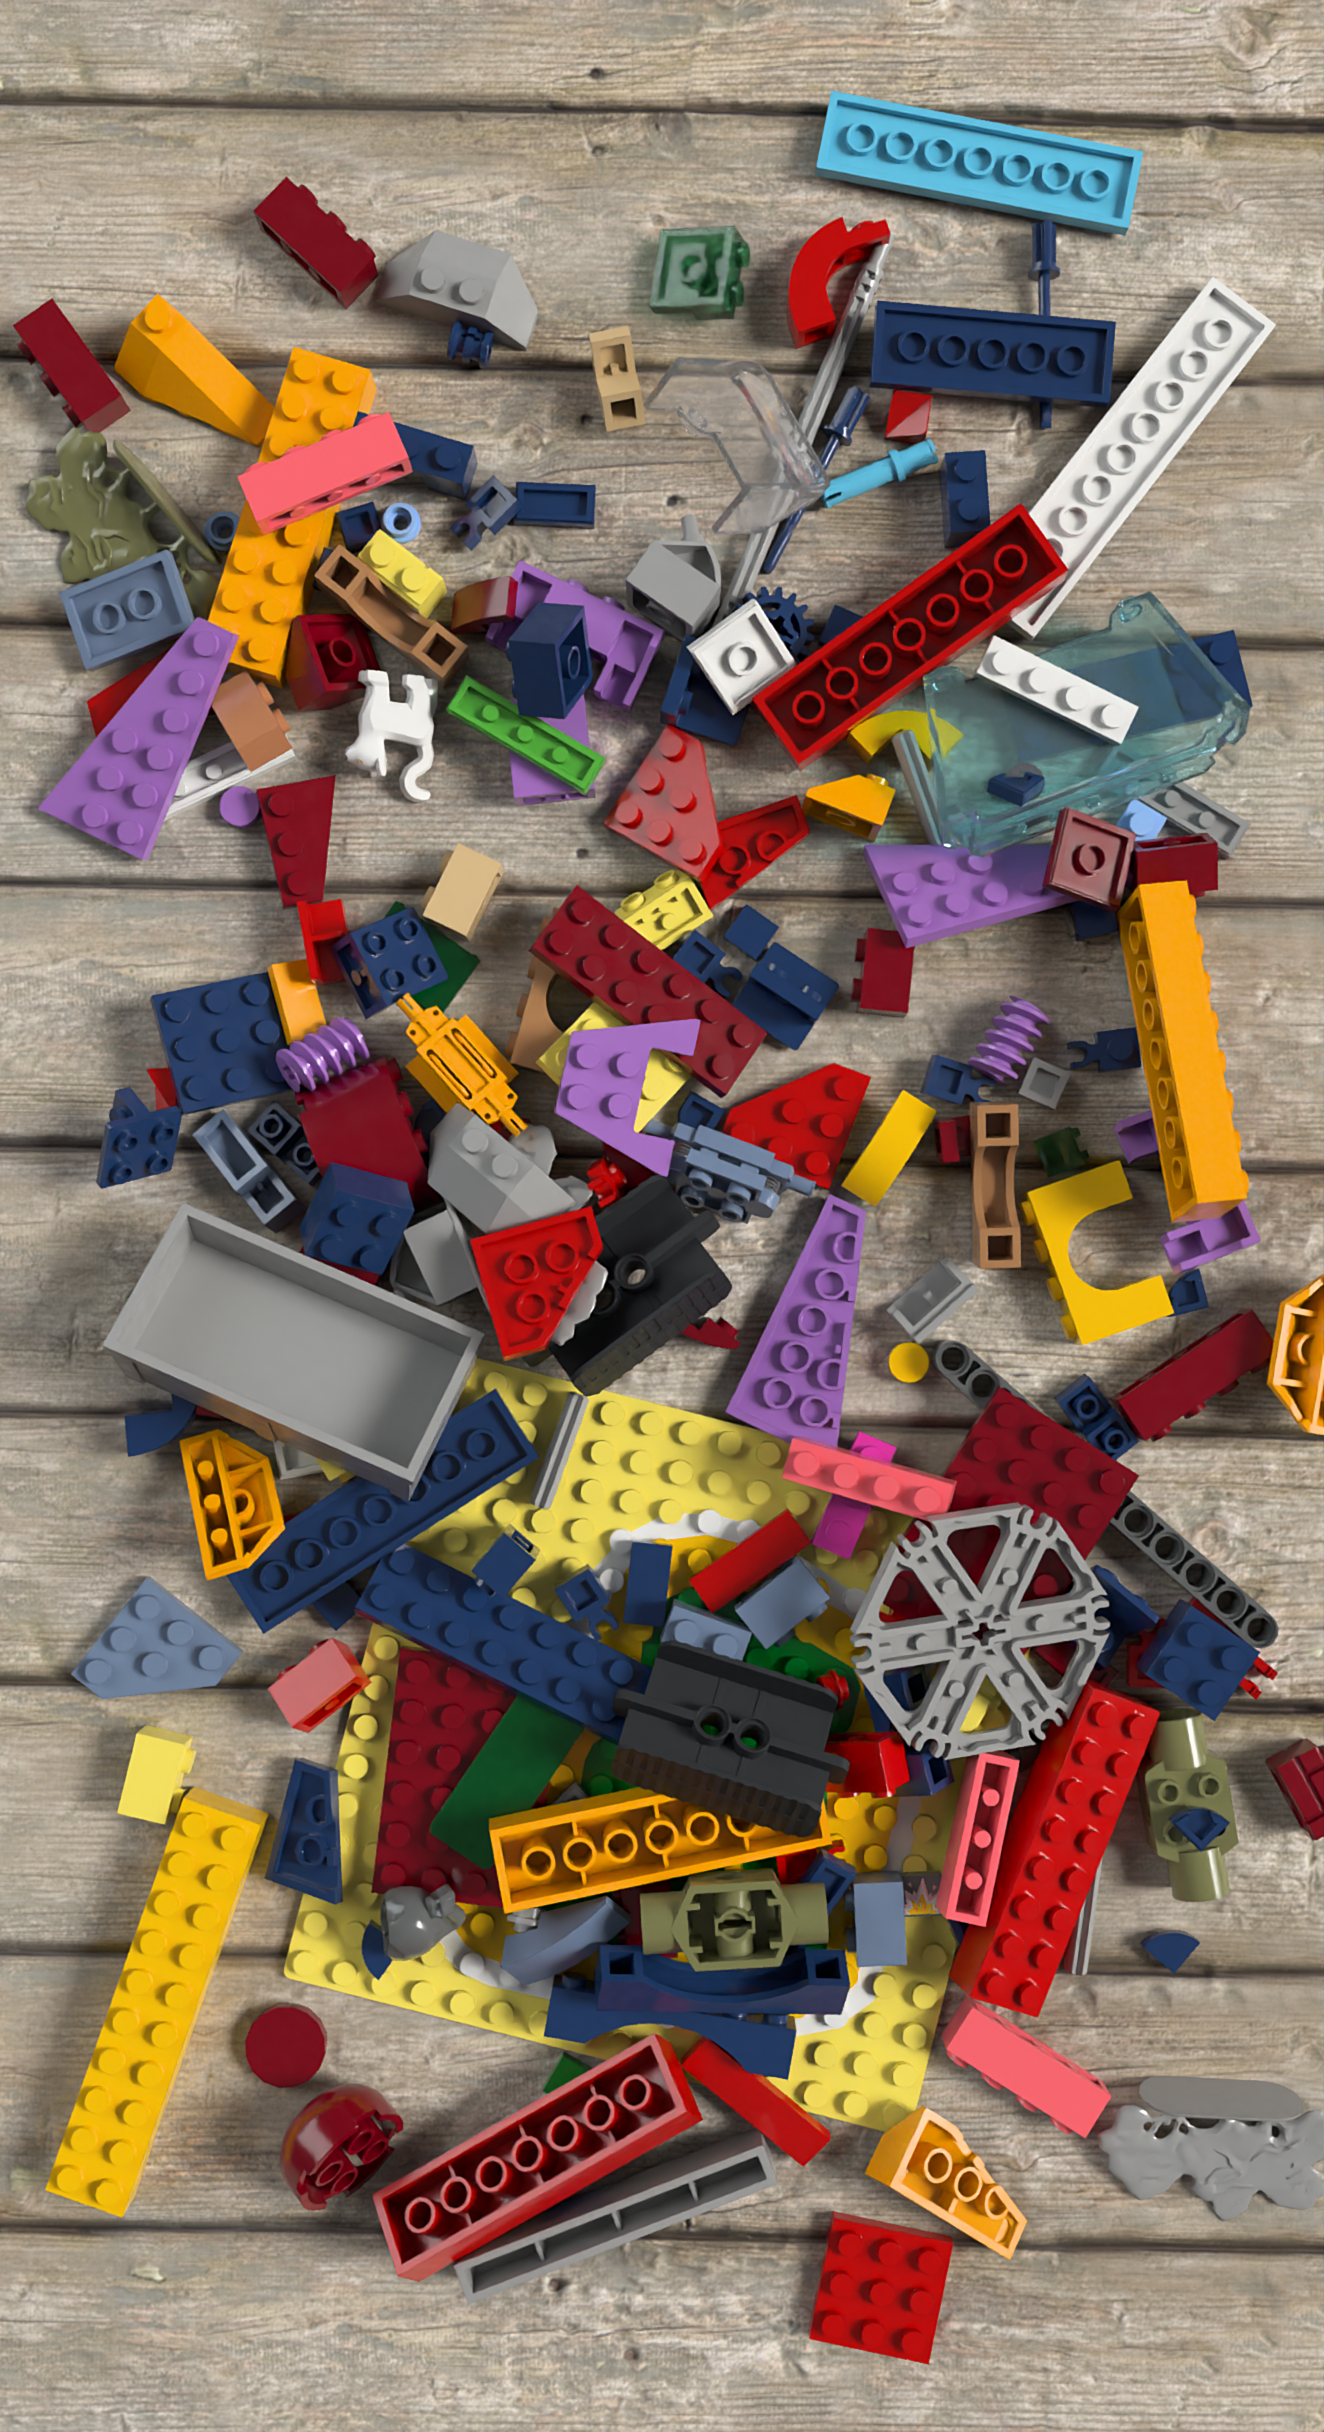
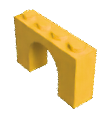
(1087, 1310)

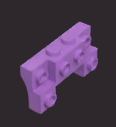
(614, 636)
(1201, 1239)

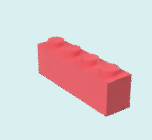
(325, 472)
(867, 1479)
(977, 1837)
(1025, 2067)

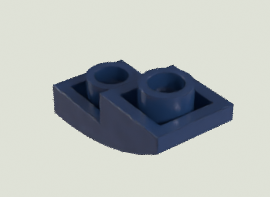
(286, 1140)
(1095, 1418)

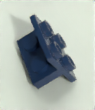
(785, 996)
(137, 1140)

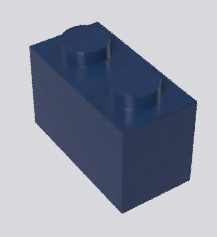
(963, 496)
(505, 1562)

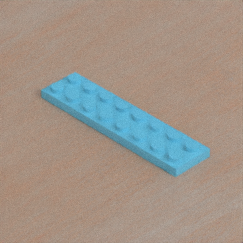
(979, 163)

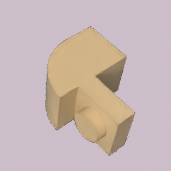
(616, 378)

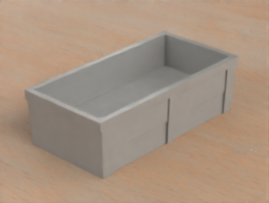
(294, 1349)

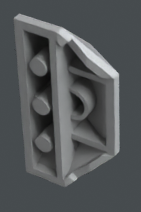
(461, 281)
(489, 1176)

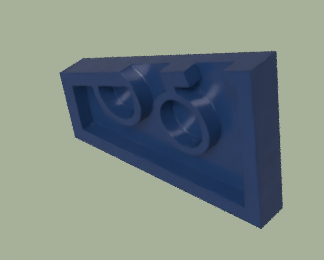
(308, 1834)

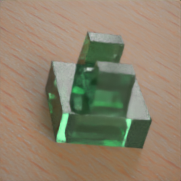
(1060, 1151)

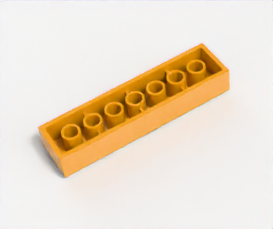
(273, 574)
(1181, 1052)
(624, 1843)

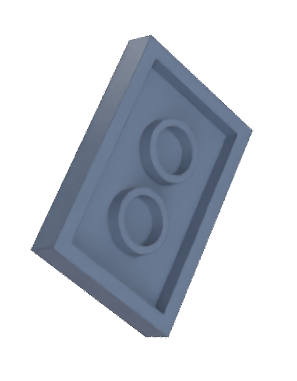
(128, 610)

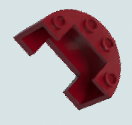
(366, 1126)

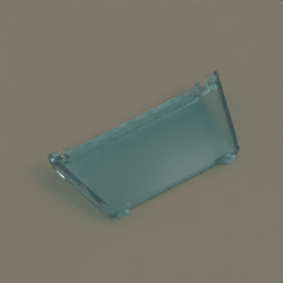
(984, 731)

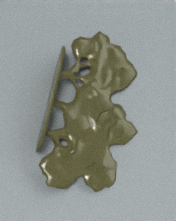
(105, 525)

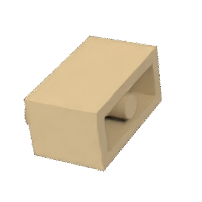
(462, 891)

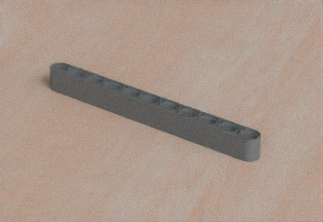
(1151, 1527)

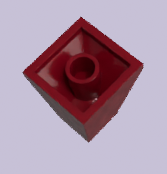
(326, 660)

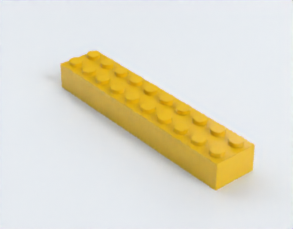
(157, 2001)

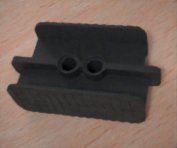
(680, 1284)
(766, 1785)

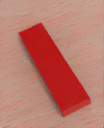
(756, 2101)

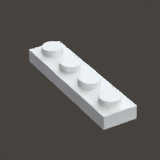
(1056, 691)

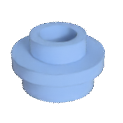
(401, 511)

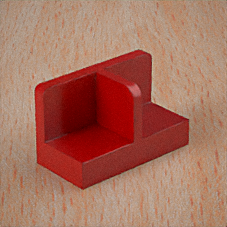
(322, 927)

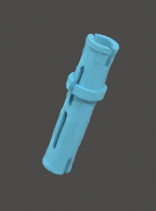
(880, 472)

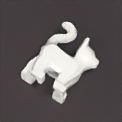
(398, 722)

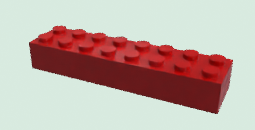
(910, 637)
(1054, 1848)
(535, 2158)

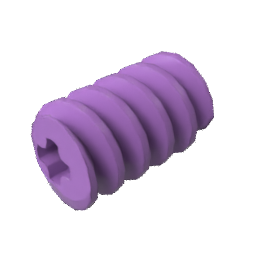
(1008, 1040)
(320, 1053)

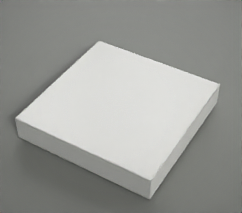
(742, 656)

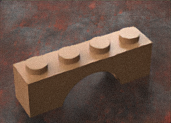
(375, 606)
(536, 1029)
(993, 1208)

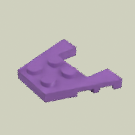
(606, 1079)

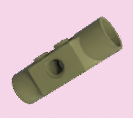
(1179, 1776)
(734, 1919)

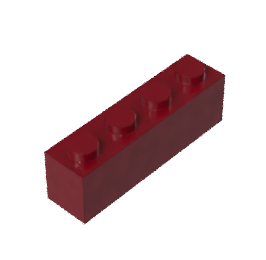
(1194, 1375)

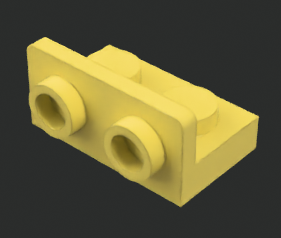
(665, 909)

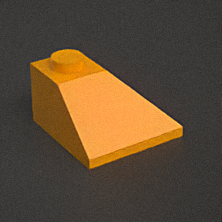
(851, 804)

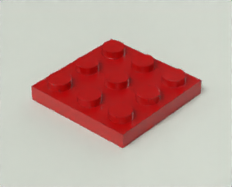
(880, 2287)

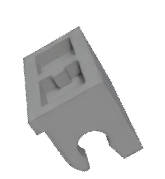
(931, 1300)

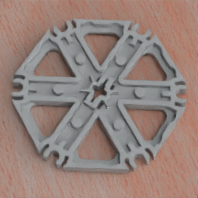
(997, 1655)

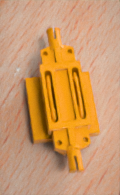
(460, 1066)

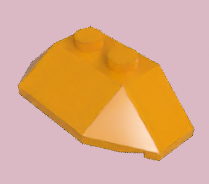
(1298, 1356)
(231, 1501)

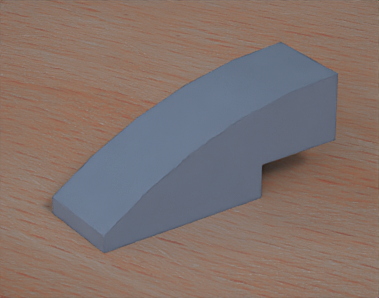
(249, 1171)
(562, 1939)

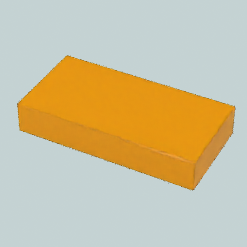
(296, 999)

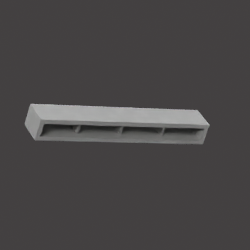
(619, 2214)

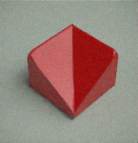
(908, 417)
(164, 1088)

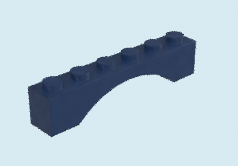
(803, 1984)
(756, 2040)

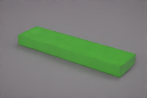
(525, 735)

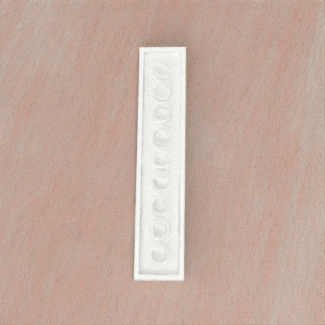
(1143, 435)

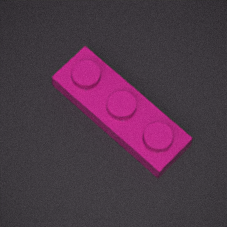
(844, 1516)

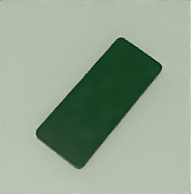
(504, 1777)

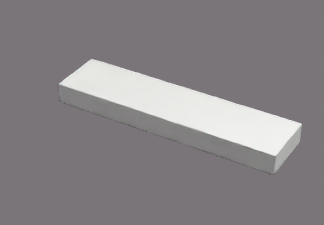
(215, 774)

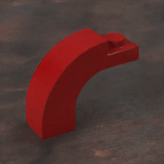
(821, 257)

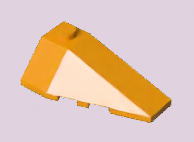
(181, 369)
(938, 2172)

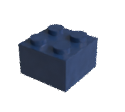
(550, 660)
(356, 1218)
(1197, 1659)

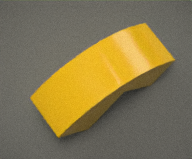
(876, 734)
(889, 1148)

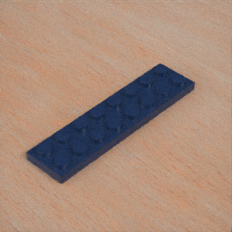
(362, 1518)
(501, 1640)

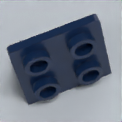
(695, 705)
(388, 961)
(1125, 1613)

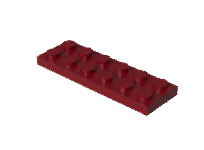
(646, 987)

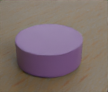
(240, 807)

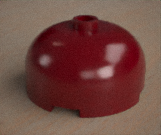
(314, 2141)

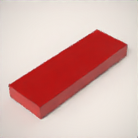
(749, 1561)

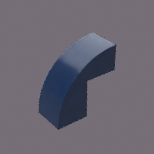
(157, 1429)

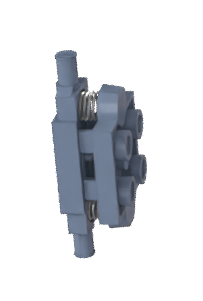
(726, 1172)

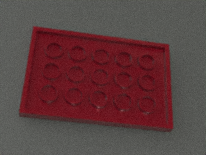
(1028, 1460)
(435, 1734)

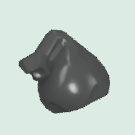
(417, 1920)

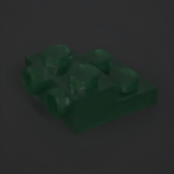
(699, 272)

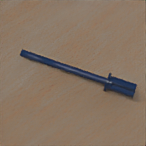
(1043, 271)
(838, 433)

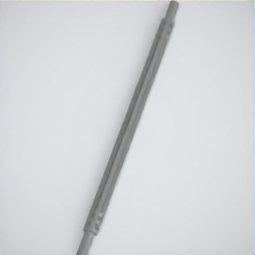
(813, 411)

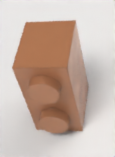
(249, 721)

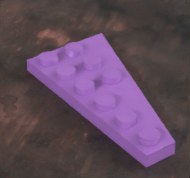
(137, 761)
(950, 891)
(802, 1357)

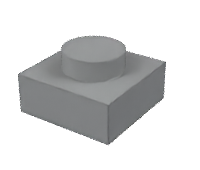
(1043, 1083)

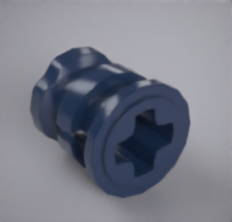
(470, 345)

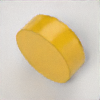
(908, 1362)

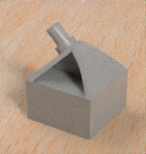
(677, 583)
(431, 1263)

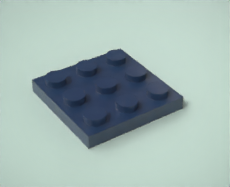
(222, 1042)

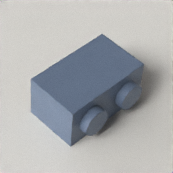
(782, 1603)
(705, 1630)
(877, 1919)

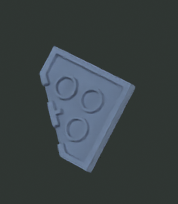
(156, 1648)

